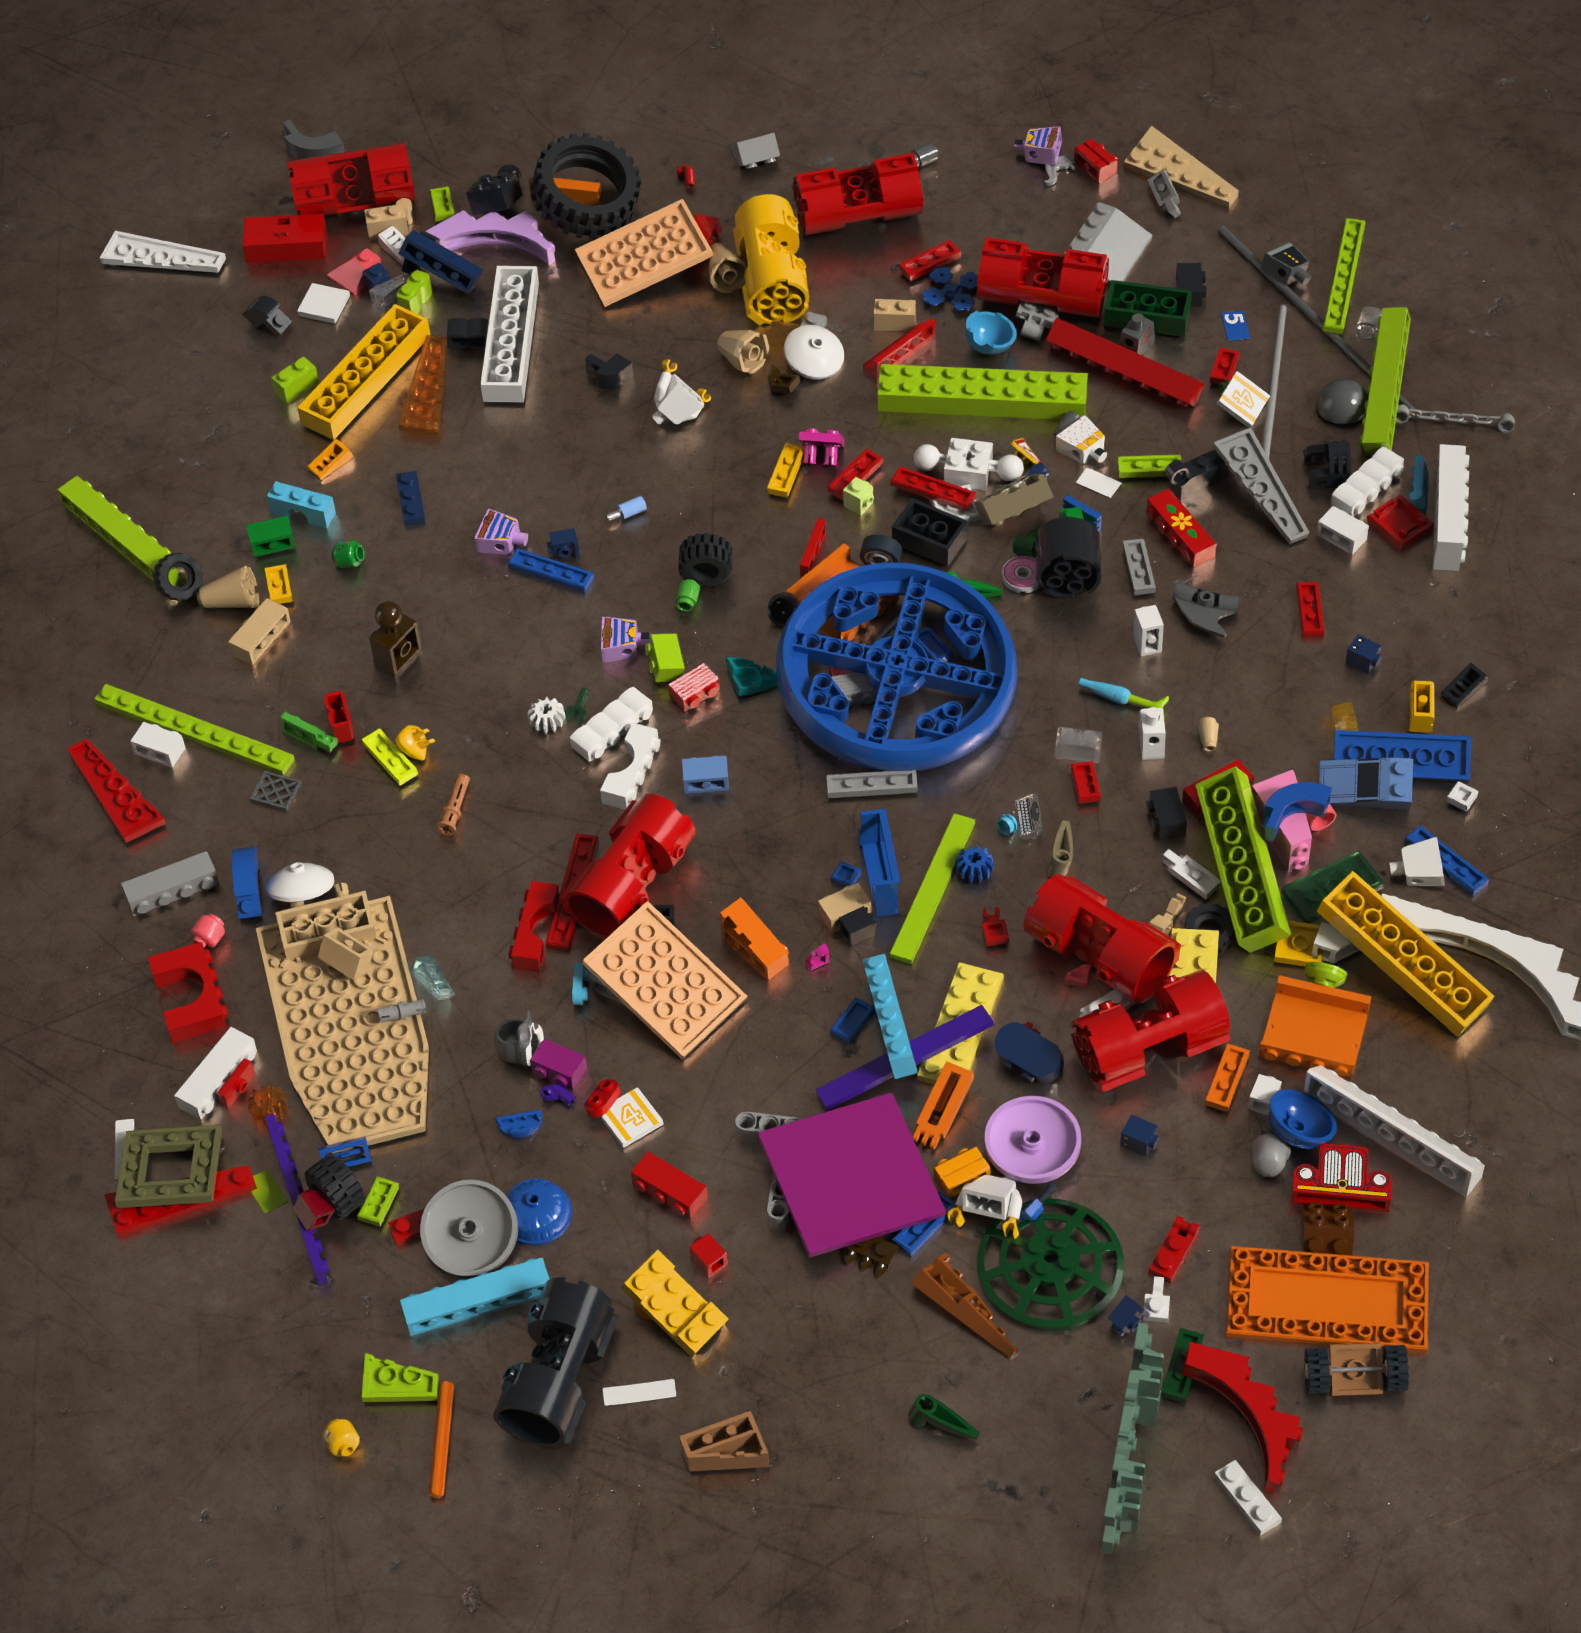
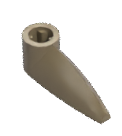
(1062, 851)

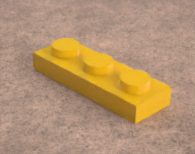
(786, 470)

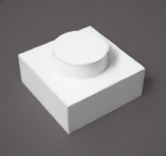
(1462, 796)

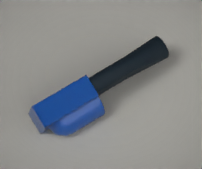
(1035, 1208)

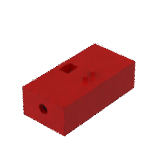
(284, 238)

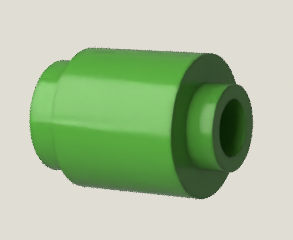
(687, 595)

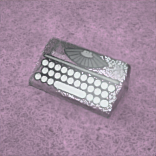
(1028, 817)

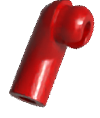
(688, 173)

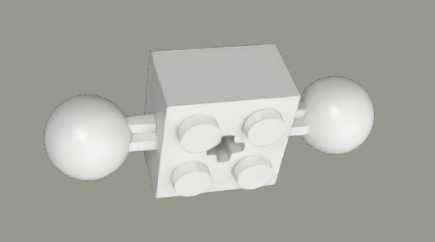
(968, 463)

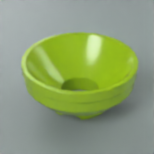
(1325, 974)

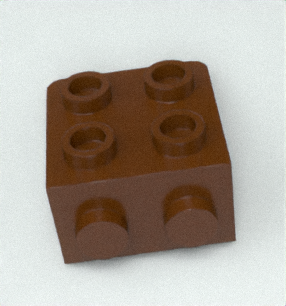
(1328, 1229)

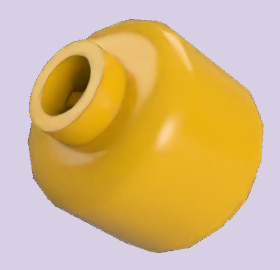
(340, 1437)

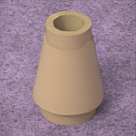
(1208, 733)

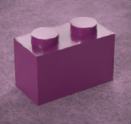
(558, 1064)

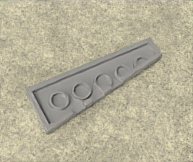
(1255, 472)

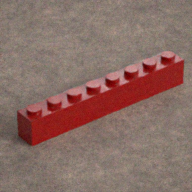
(1126, 362)

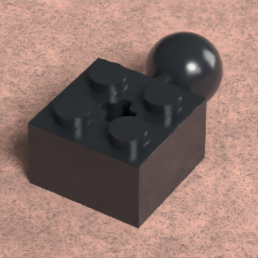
(495, 192)

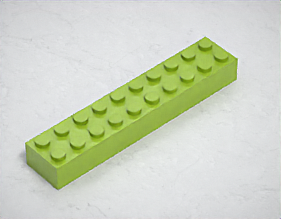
(981, 391)

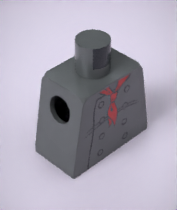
(1138, 333)

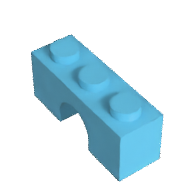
(315, 506)

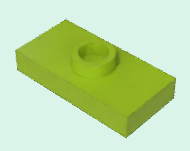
(442, 203)
(378, 1201)

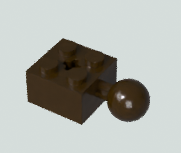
(395, 640)

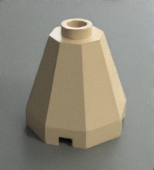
(744, 349)

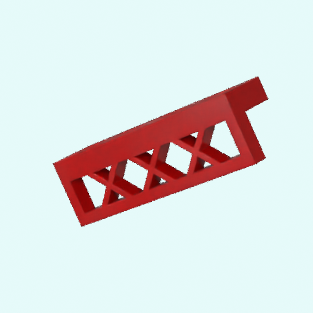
(902, 347)

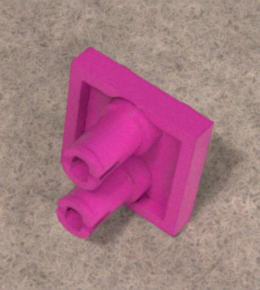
(830, 440)

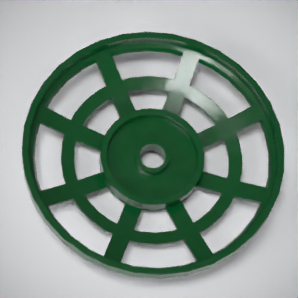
(1051, 1274)

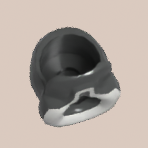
(518, 1040)

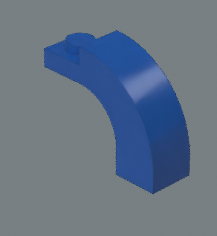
(1292, 799)
(245, 881)

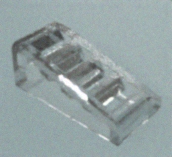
(384, 293)

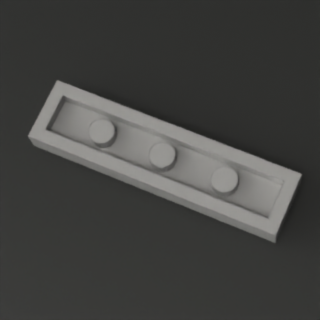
(871, 783)

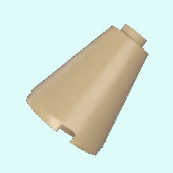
(726, 269)
(230, 591)

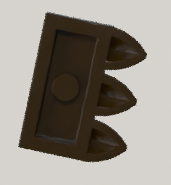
(871, 1252)

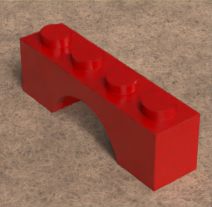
(540, 903)

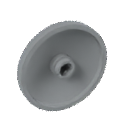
(469, 1228)

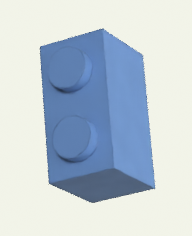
(705, 774)

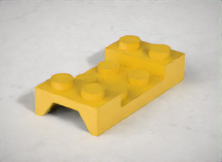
(674, 1304)

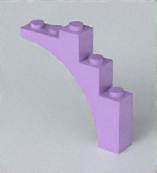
(492, 228)

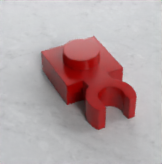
(994, 930)

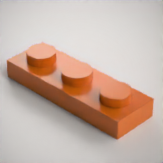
(1227, 1077)

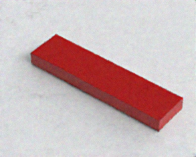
(933, 488)

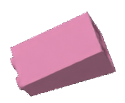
(1294, 835)

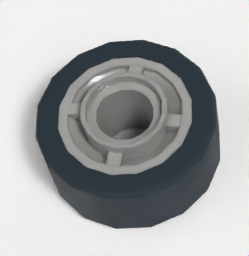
(880, 549)

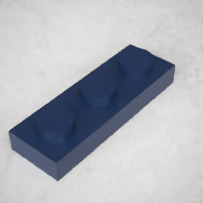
(410, 498)

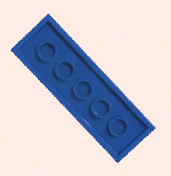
(1432, 755)

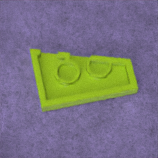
(395, 1383)

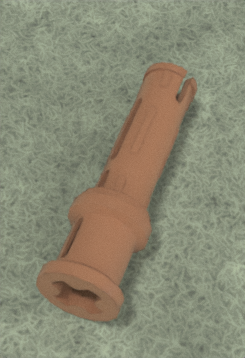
(450, 819)

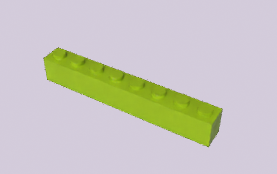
(1386, 380)
(116, 528)

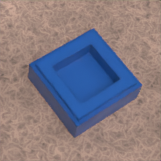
(845, 874)

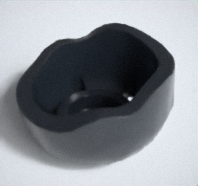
(786, 604)

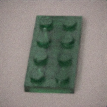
(1309, 891)

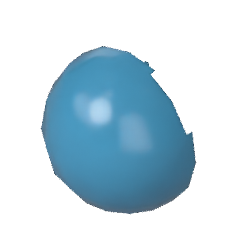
(989, 332)

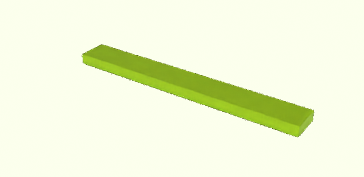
(1344, 276)
(932, 889)

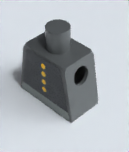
(1286, 265)

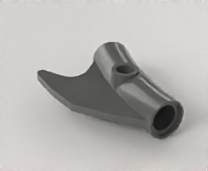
(1205, 607)

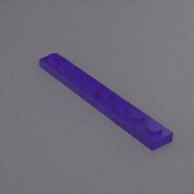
(295, 1188)

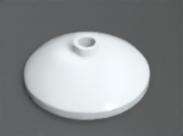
(813, 360)
(299, 882)

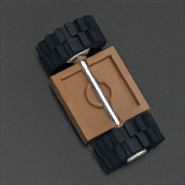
(1356, 1369)

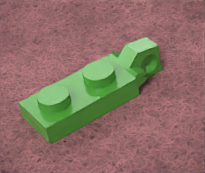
(307, 733)

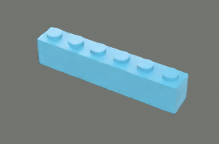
(889, 1016)
(474, 1296)

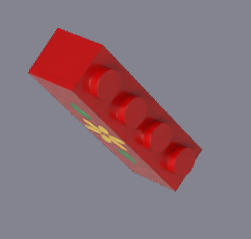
(1181, 528)

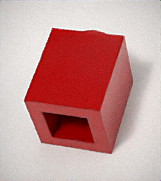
(708, 1255)

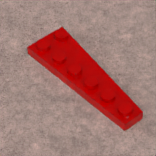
(122, 802)
(132, 1219)

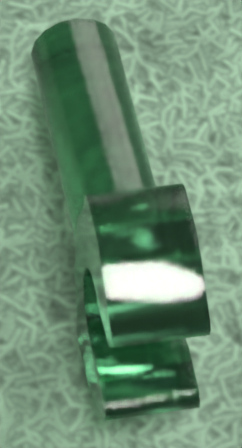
(578, 709)

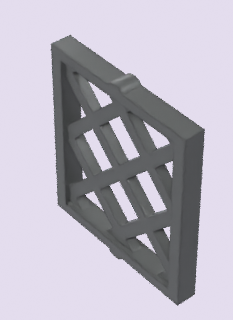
(271, 803)

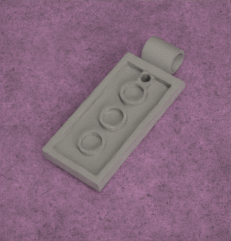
(1036, 318)

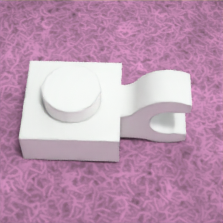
(1157, 1303)

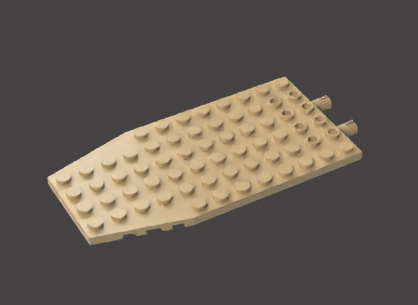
(339, 1057)

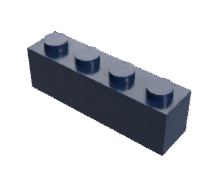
(440, 261)

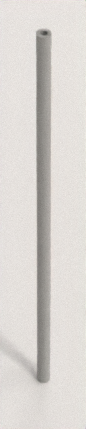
(1273, 382)

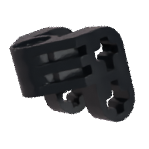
(1334, 454)

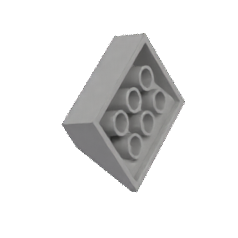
(1112, 234)

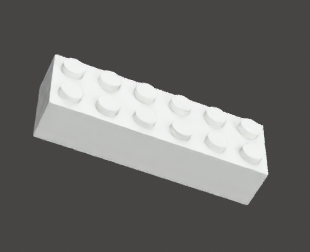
(1450, 507)

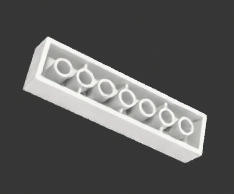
(510, 334)

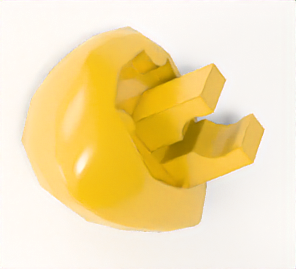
(412, 742)

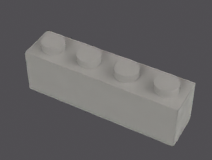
(170, 883)

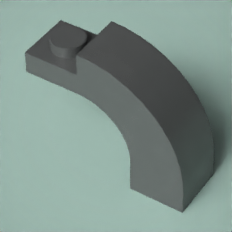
(306, 147)

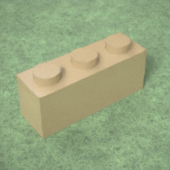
(259, 631)

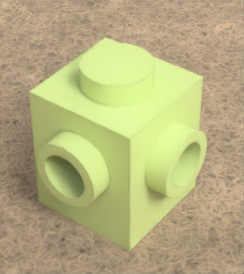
(858, 496)

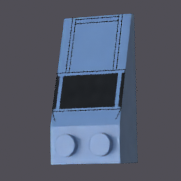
(1369, 782)

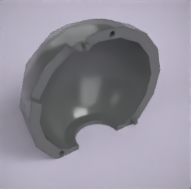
(1342, 401)

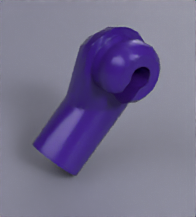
(557, 1092)

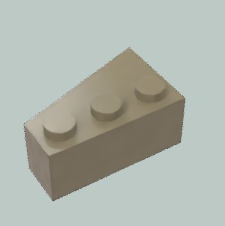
(1013, 499)

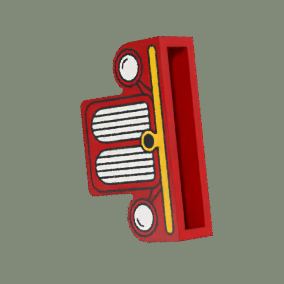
(1342, 1179)

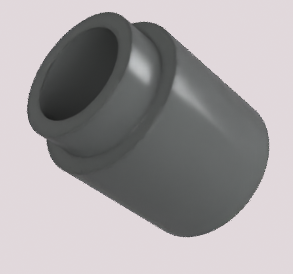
(925, 154)

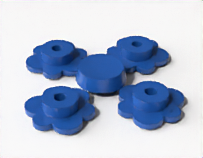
(951, 290)

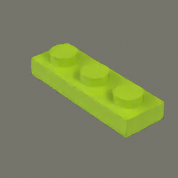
(1144, 465)

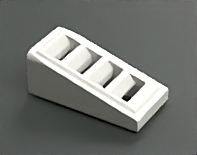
(388, 238)

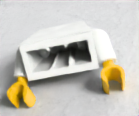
(675, 398)
(992, 1198)

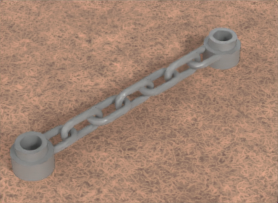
(1502, 425)

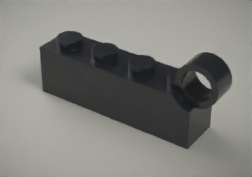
(1197, 473)

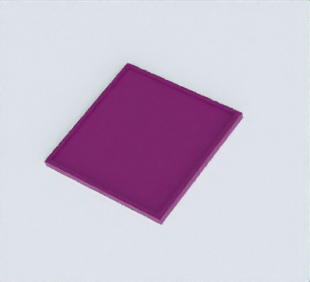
(851, 1174)

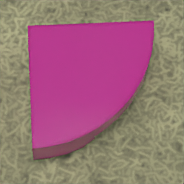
(817, 958)

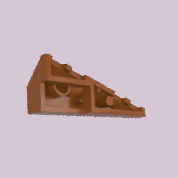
(954, 1295)

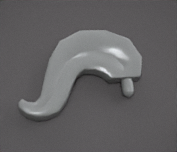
(1063, 162)

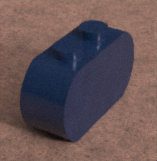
(1029, 1053)

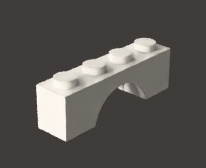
(622, 786)

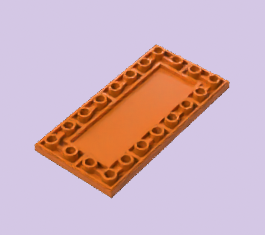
(1327, 1298)

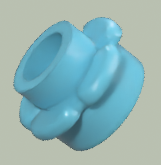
(1006, 824)

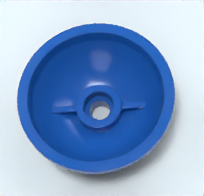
(1301, 1119)
(540, 1220)

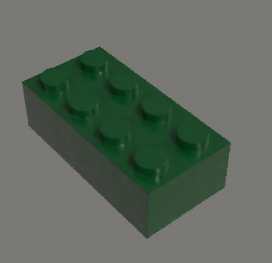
(1163, 305)

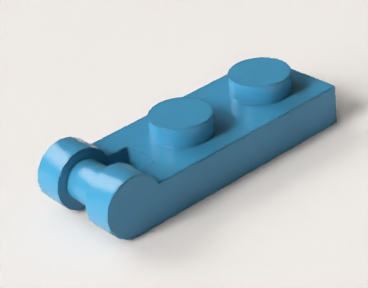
(1419, 486)

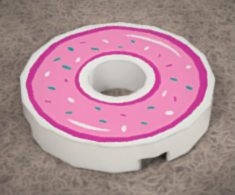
(1019, 565)

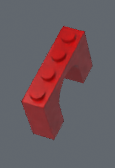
(203, 1014)

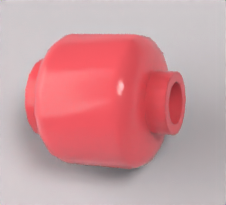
(208, 930)

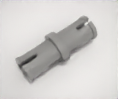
(401, 1010)

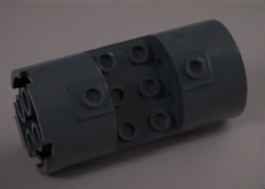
(541, 1397)

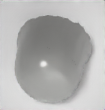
(1269, 1155)

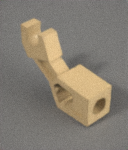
(1165, 922)

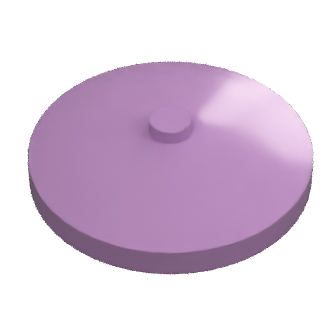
(1032, 1139)

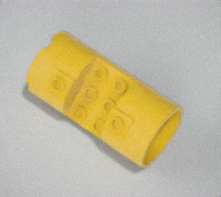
(767, 243)

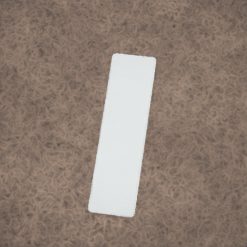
(121, 1127)
(639, 1392)

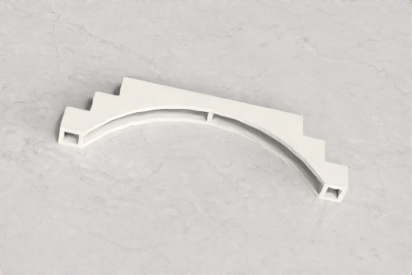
(1526, 958)

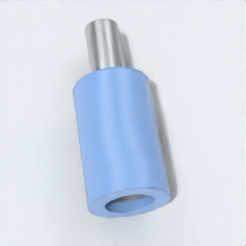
(628, 509)

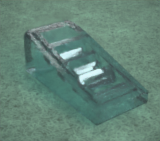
(431, 977)

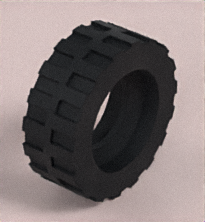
(162, 581)
(1213, 913)

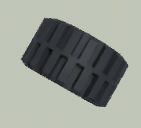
(705, 559)
(337, 1184)

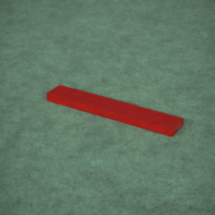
(563, 923)

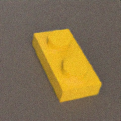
(278, 584)

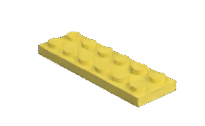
(968, 990)

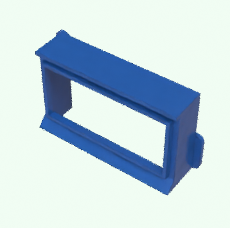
(879, 861)

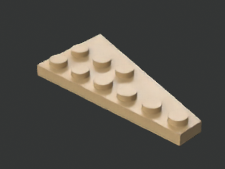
(1185, 172)

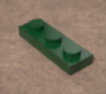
(1176, 1385)

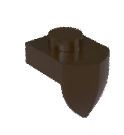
(782, 382)

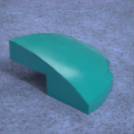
(750, 677)

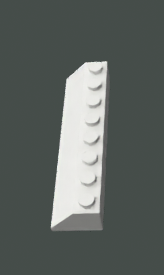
(1394, 1131)

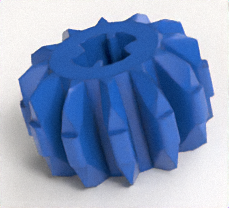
(974, 864)

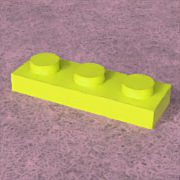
(389, 756)

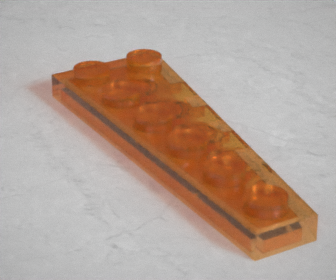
(425, 394)

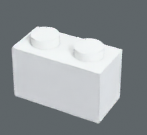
(1342, 530)
(1148, 630)
(158, 744)

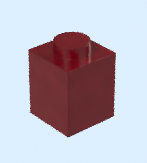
(313, 1209)

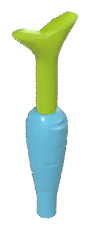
(1120, 694)

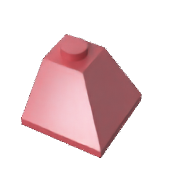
(350, 274)

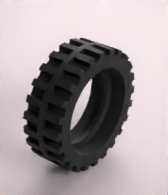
(595, 155)

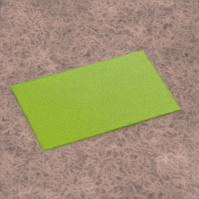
(268, 1191)

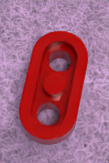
(602, 1098)

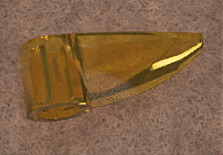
(1344, 716)

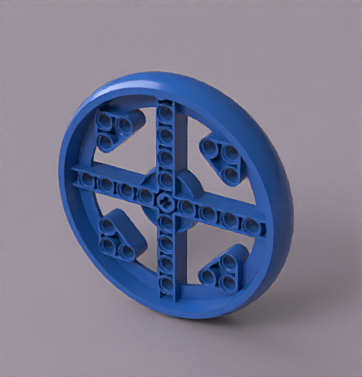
(897, 662)

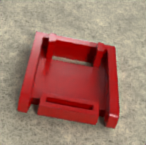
(1398, 521)

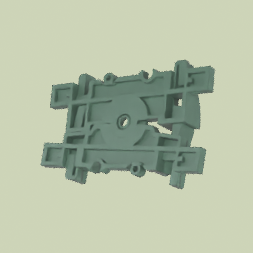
(1140, 1407)

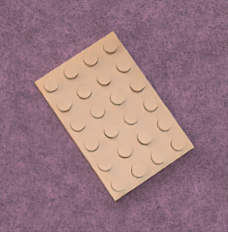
(644, 252)
(664, 980)

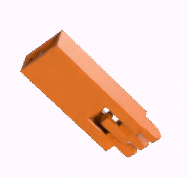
(579, 191)
(946, 1099)

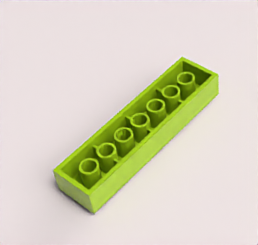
(1243, 860)

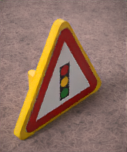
(1024, 449)

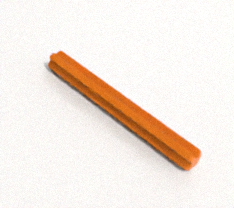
(441, 1439)

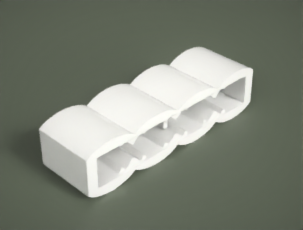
(1368, 481)
(610, 724)

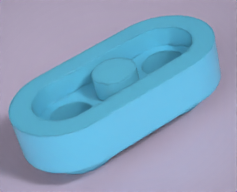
(579, 991)

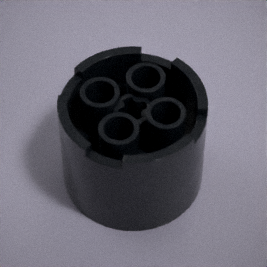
(1068, 557)

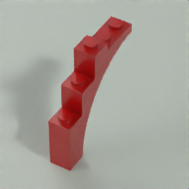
(1230, 1376)

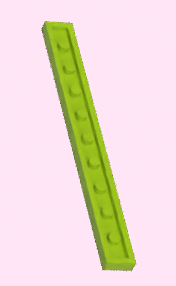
(195, 729)

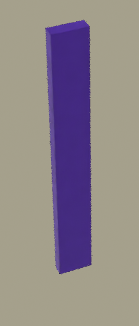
(922, 1048)

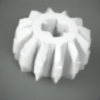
(546, 715)

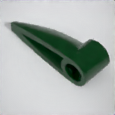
(1026, 545)
(930, 1410)

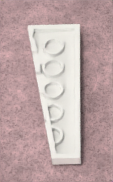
(148, 252)

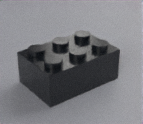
(930, 531)

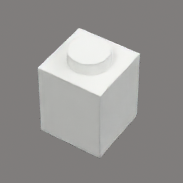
(1262, 1092)

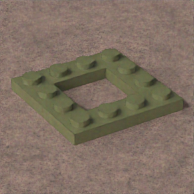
(135, 1192)

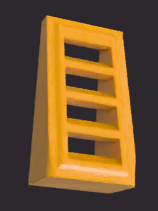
(331, 451)

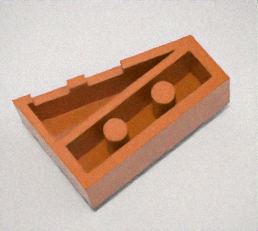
(753, 939)

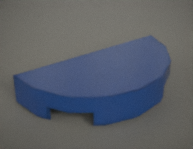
(520, 1124)

